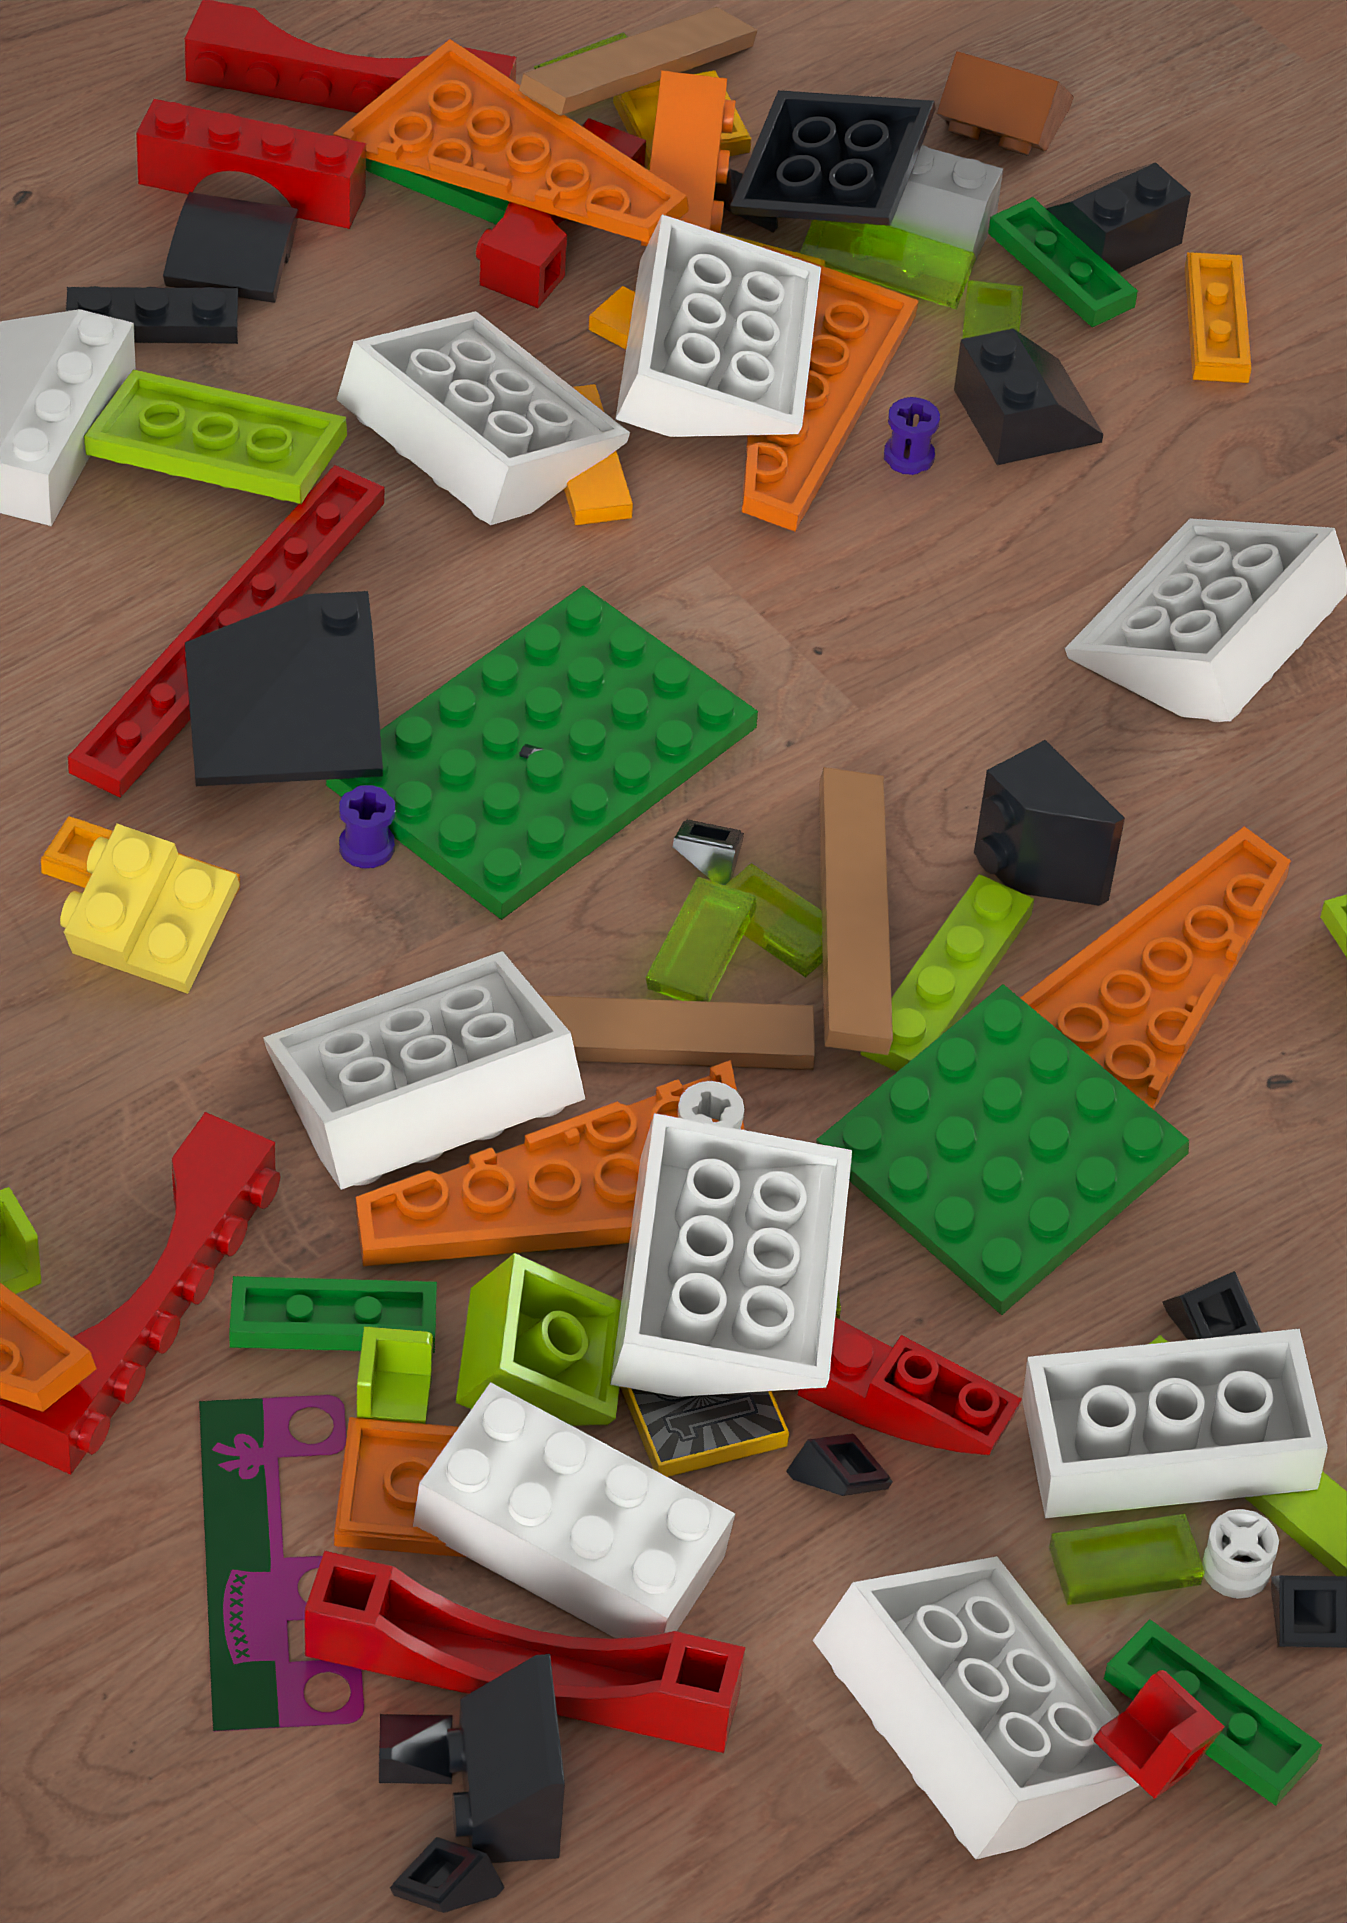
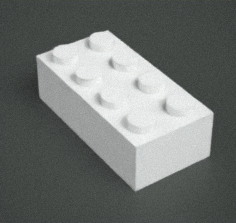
(1173, 1423)
(572, 1518)

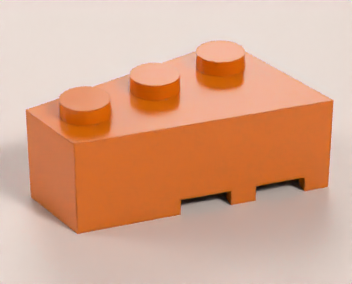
(687, 142)

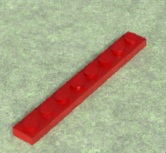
(276, 572)

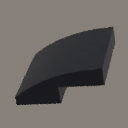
(231, 246)

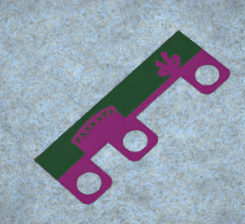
(248, 1579)

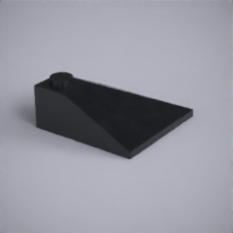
(833, 157)
(287, 694)

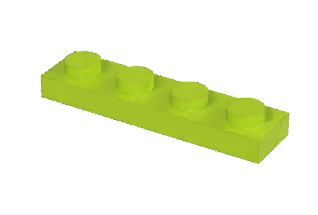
(954, 967)

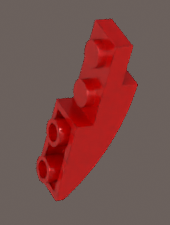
(912, 1394)

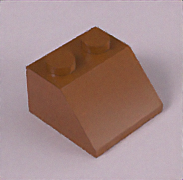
(1003, 103)

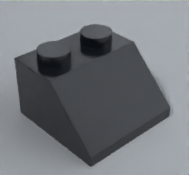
(1127, 215)
(1021, 398)
(1047, 829)
(510, 1766)

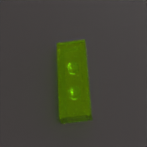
(892, 259)

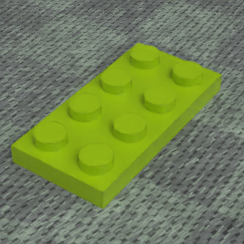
(216, 436)

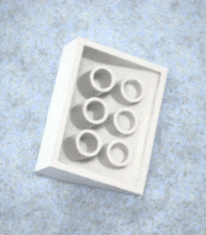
(717, 336)
(52, 389)
(477, 414)
(1215, 614)
(426, 1069)
(731, 1262)
(976, 1700)

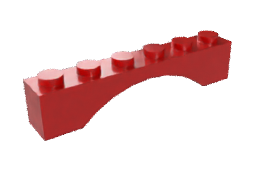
(247, 53)
(217, 1187)
(648, 1685)

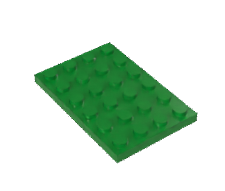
(616, 732)

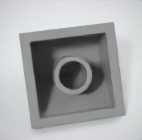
(950, 199)

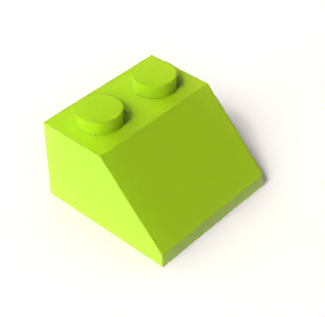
(541, 1342)

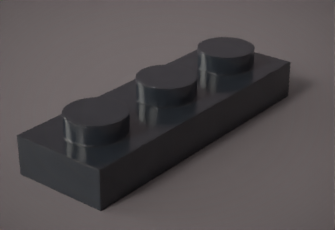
(165, 313)

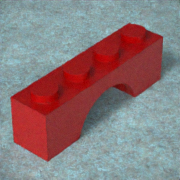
(310, 169)
(526, 247)

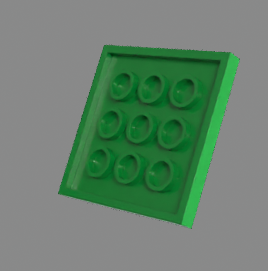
(1004, 1148)

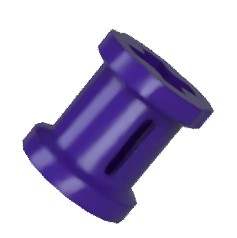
(903, 434)
(367, 835)

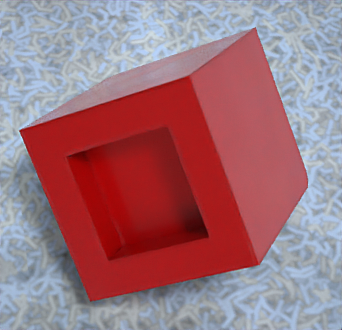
(1159, 1734)

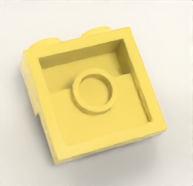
(147, 908)

